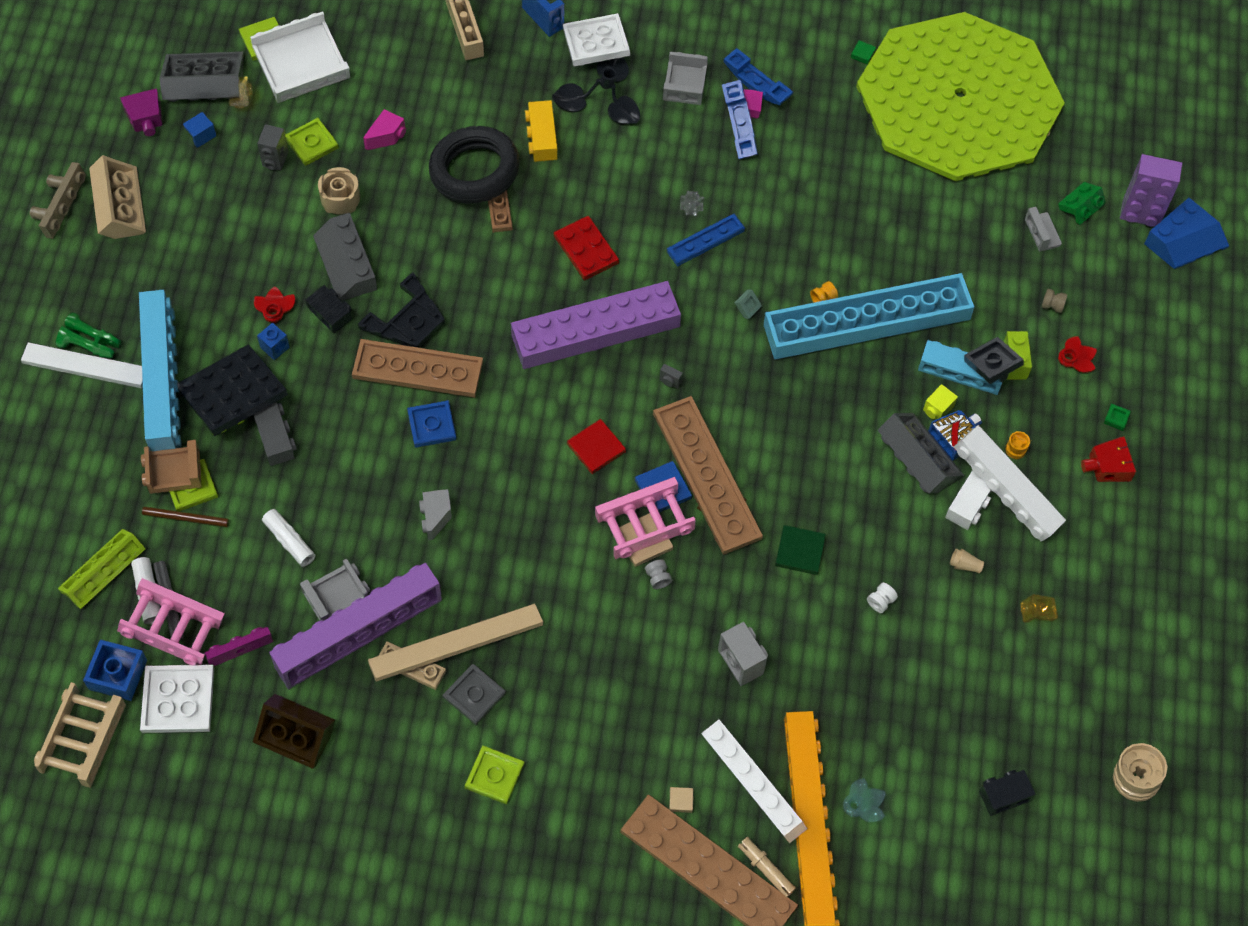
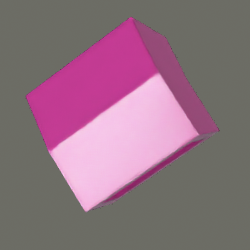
(754, 101)

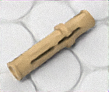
(766, 867)

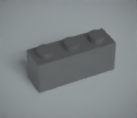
(274, 434)

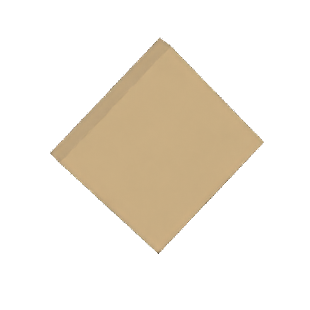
(651, 552)

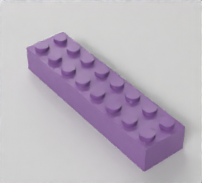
(595, 324)
(356, 625)

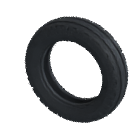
(477, 190)

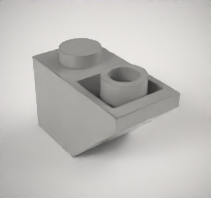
(437, 511)

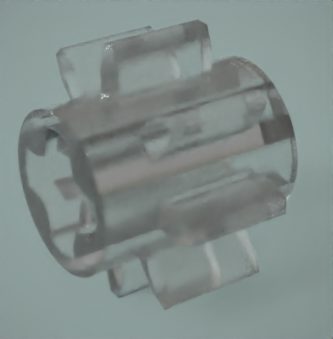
(691, 203)

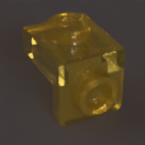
(245, 91)

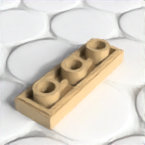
(427, 675)

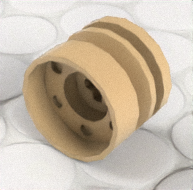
(1145, 762)

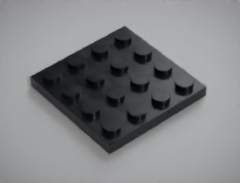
(231, 390)

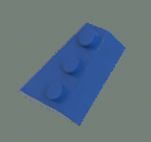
(1186, 235)

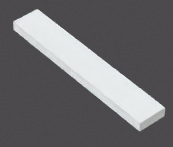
(83, 365)

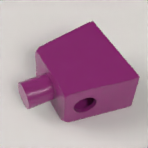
(143, 111)

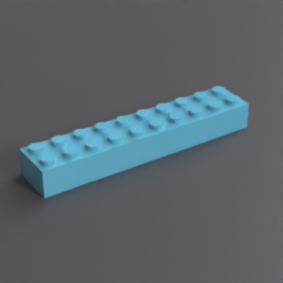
(868, 316)

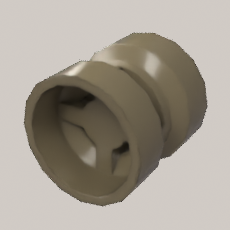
(1055, 301)

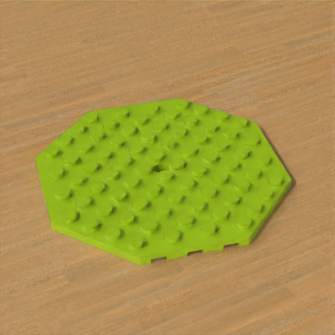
(915, 104)

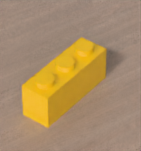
(541, 131)

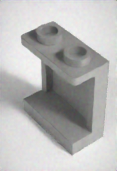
(685, 78)
(335, 590)

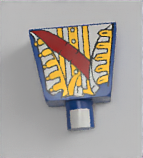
(952, 429)

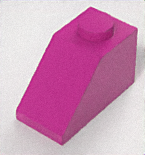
(385, 131)

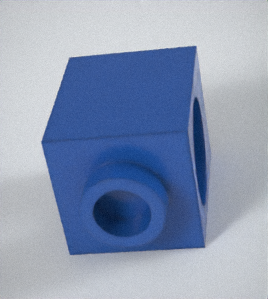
(273, 341)

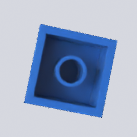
(115, 670)

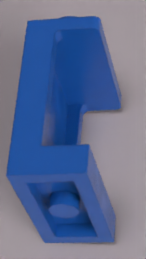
(547, 16)

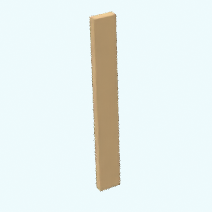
(455, 642)

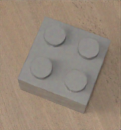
(742, 653)

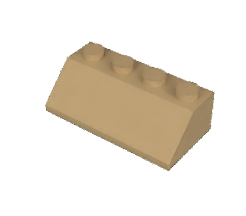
(116, 198)

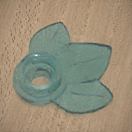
(867, 801)

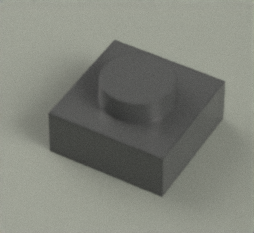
(670, 376)

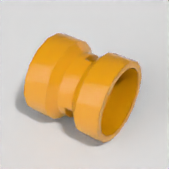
(824, 293)
(1017, 445)

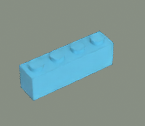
(950, 365)

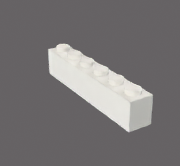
(1009, 483)
(754, 781)

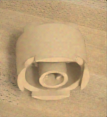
(339, 191)

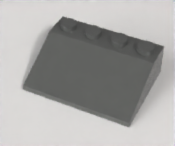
(201, 75)

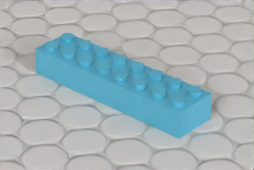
(159, 371)

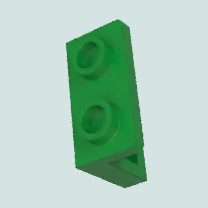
(1083, 201)

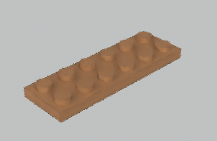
(417, 368)

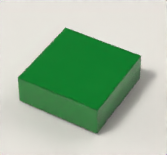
(863, 52)
(1117, 417)

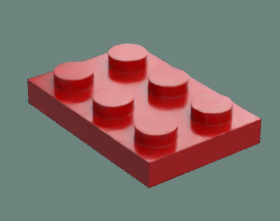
(586, 248)

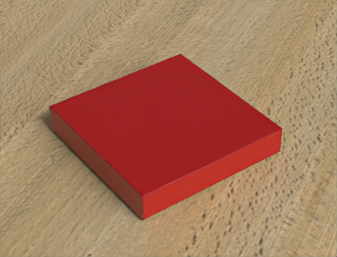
(596, 446)

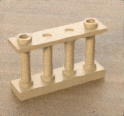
(95, 751)

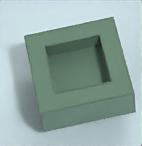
(748, 304)

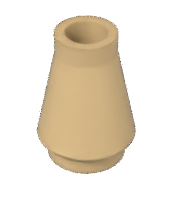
(965, 561)

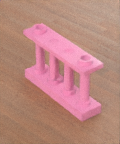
(647, 498)
(168, 601)

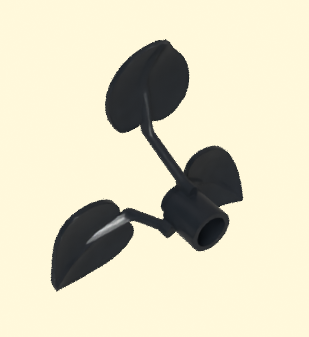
(622, 111)

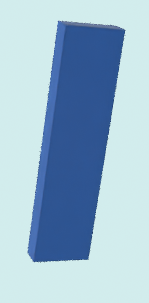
(705, 239)

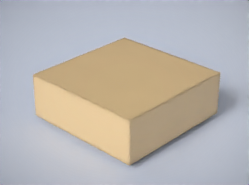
(681, 799)

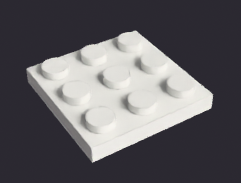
(596, 39)
(177, 698)

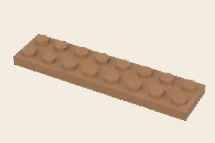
(707, 475)
(707, 866)

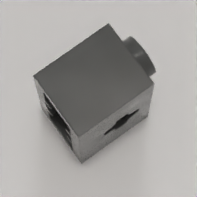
(273, 147)

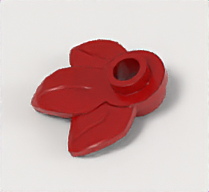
(275, 303)
(1079, 355)

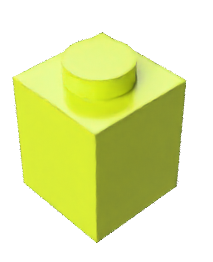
(940, 403)

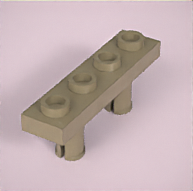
(67, 191)

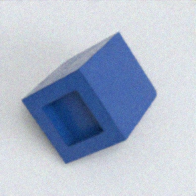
(200, 129)

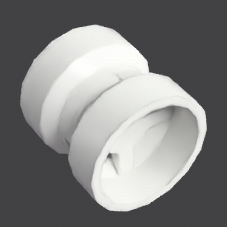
(882, 597)

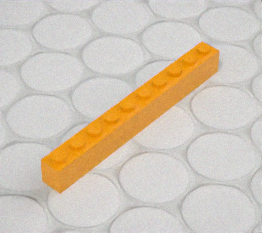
(807, 803)

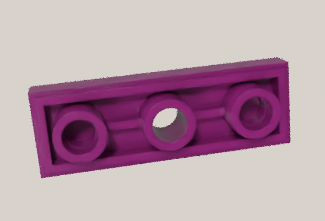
(238, 646)

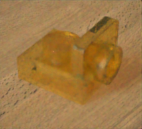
(1038, 607)

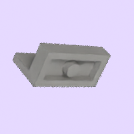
(1042, 230)

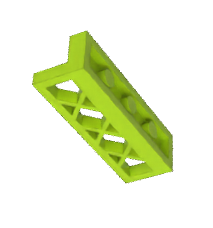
(102, 568)

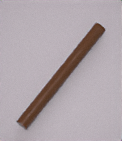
(183, 516)

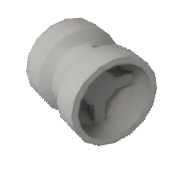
(658, 574)

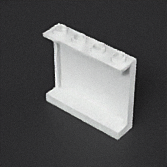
(299, 57)

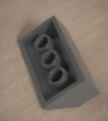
(345, 258)
(919, 452)

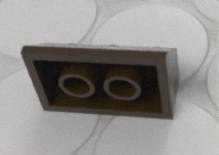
(293, 730)

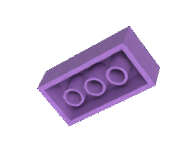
(1150, 190)

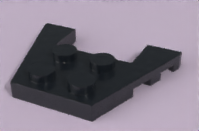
(413, 323)

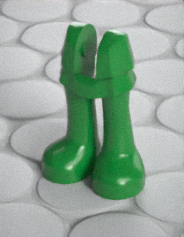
(74, 323)

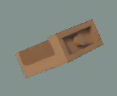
(172, 468)

